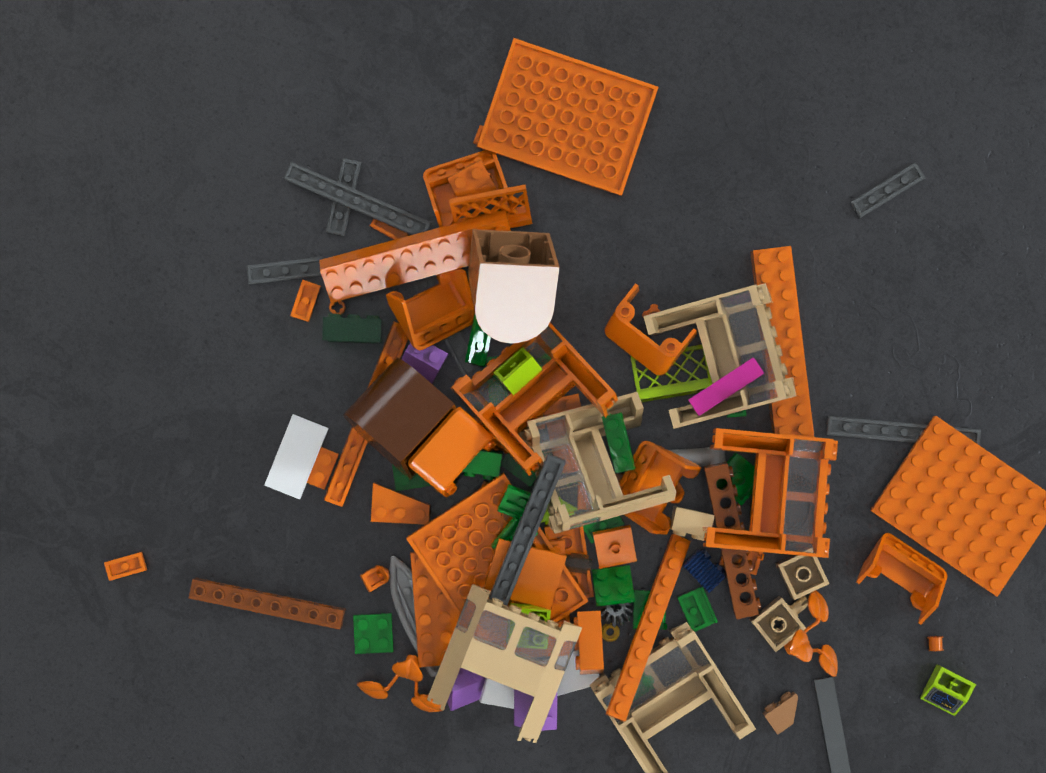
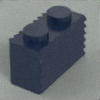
(704, 570)

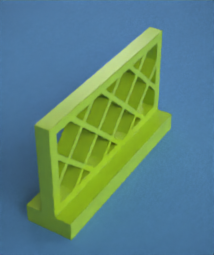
(677, 389)

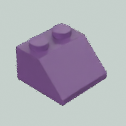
(426, 361)
(465, 689)
(521, 706)

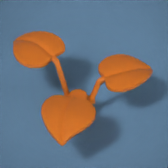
(801, 647)
(409, 670)

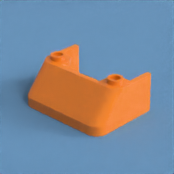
(639, 346)
(909, 570)

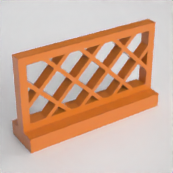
(516, 215)

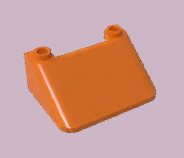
(441, 191)
(435, 311)
(451, 450)
(651, 465)

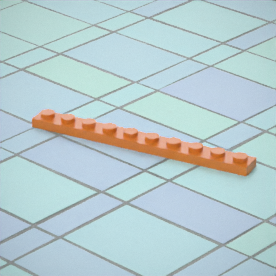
(355, 442)
(648, 628)

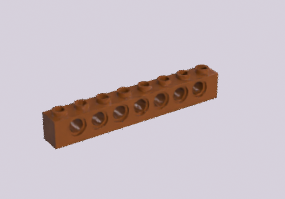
(267, 603)
(741, 608)

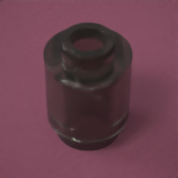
(578, 563)

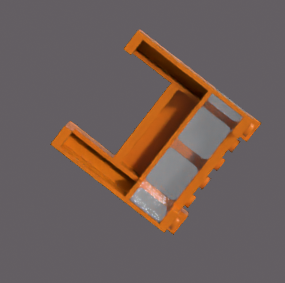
(508, 414)
(786, 493)

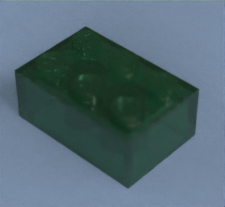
(353, 329)

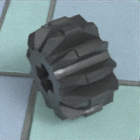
(609, 614)

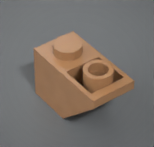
(782, 713)

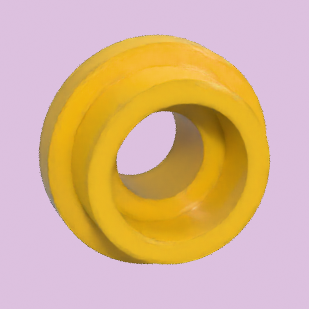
(610, 638)

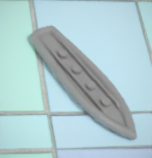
(403, 600)

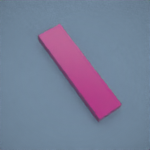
(726, 386)

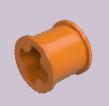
(342, 310)
(935, 643)

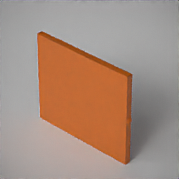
(537, 578)

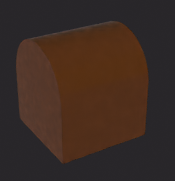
(399, 413)

